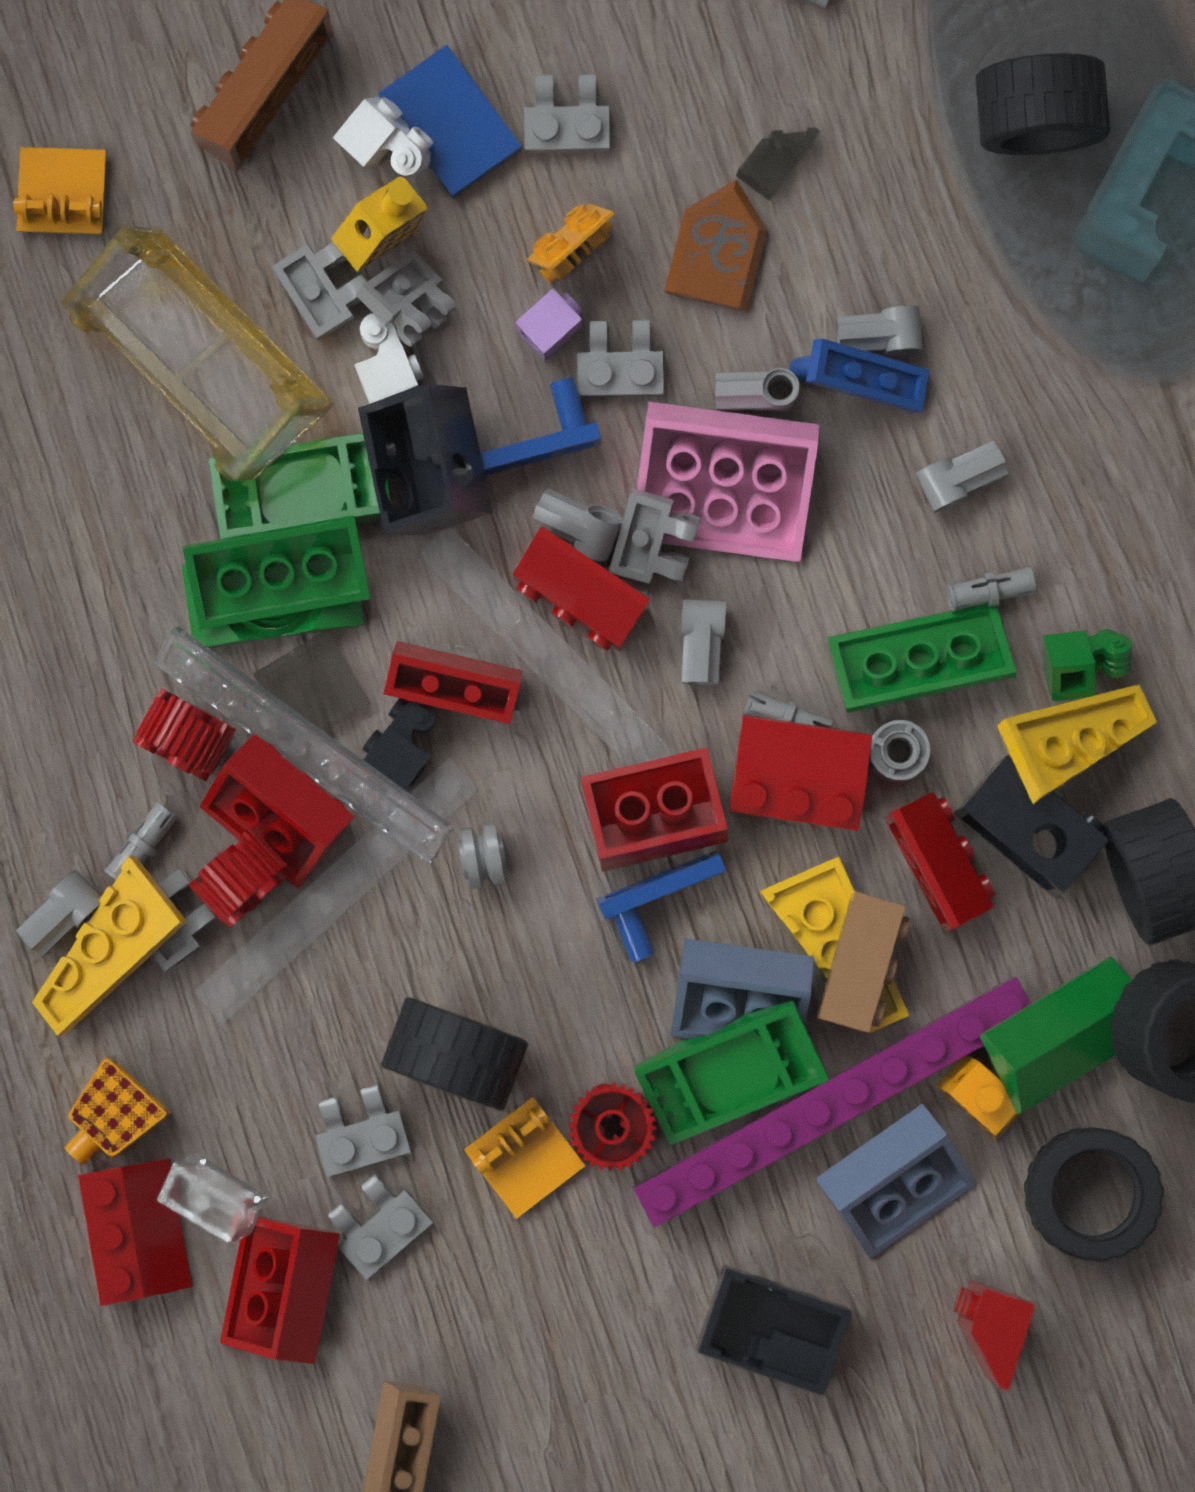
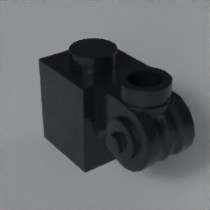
(394, 749)

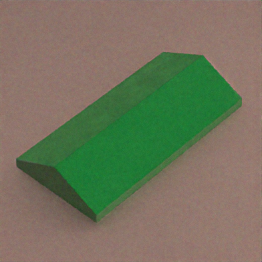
(276, 572)
(921, 657)
(1057, 1035)

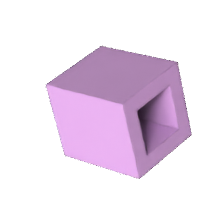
(550, 323)

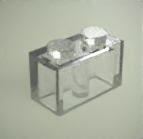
(212, 1198)

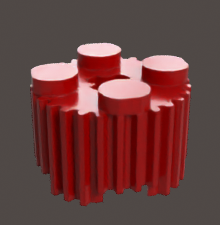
(183, 735)
(240, 877)
(635, 1119)

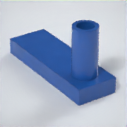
(863, 375)
(574, 437)
(624, 902)

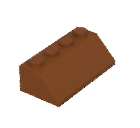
(262, 80)

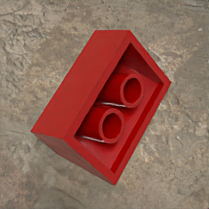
(580, 590)
(800, 772)
(280, 803)
(654, 809)
(940, 861)
(131, 1235)
(280, 1290)
(994, 1328)

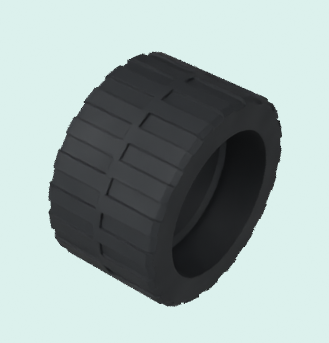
(1042, 104)
(1154, 868)
(1141, 1023)
(454, 1054)
(1146, 1199)

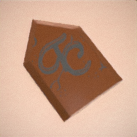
(718, 250)

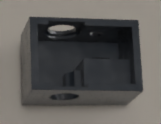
(430, 456)
(1008, 819)
(773, 1330)

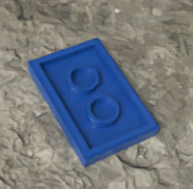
(456, 116)

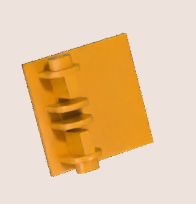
(60, 190)
(582, 224)
(524, 1157)

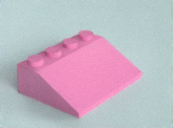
(734, 472)

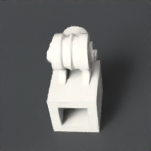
(378, 128)
(390, 369)

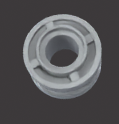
(917, 743)
(482, 856)

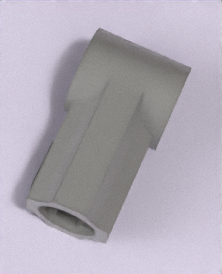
(892, 331)
(750, 391)
(952, 480)
(589, 527)
(702, 633)
(68, 907)

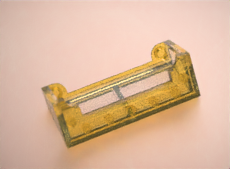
(197, 349)

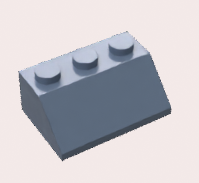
(729, 981)
(896, 1180)

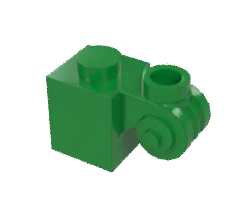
(1074, 658)

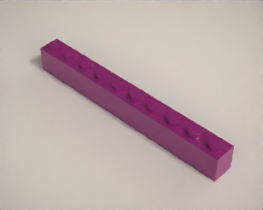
(827, 1104)

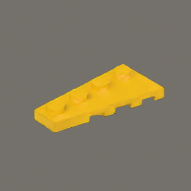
(1070, 737)
(814, 911)
(118, 938)

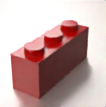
(453, 682)

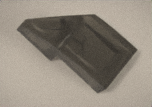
(775, 160)

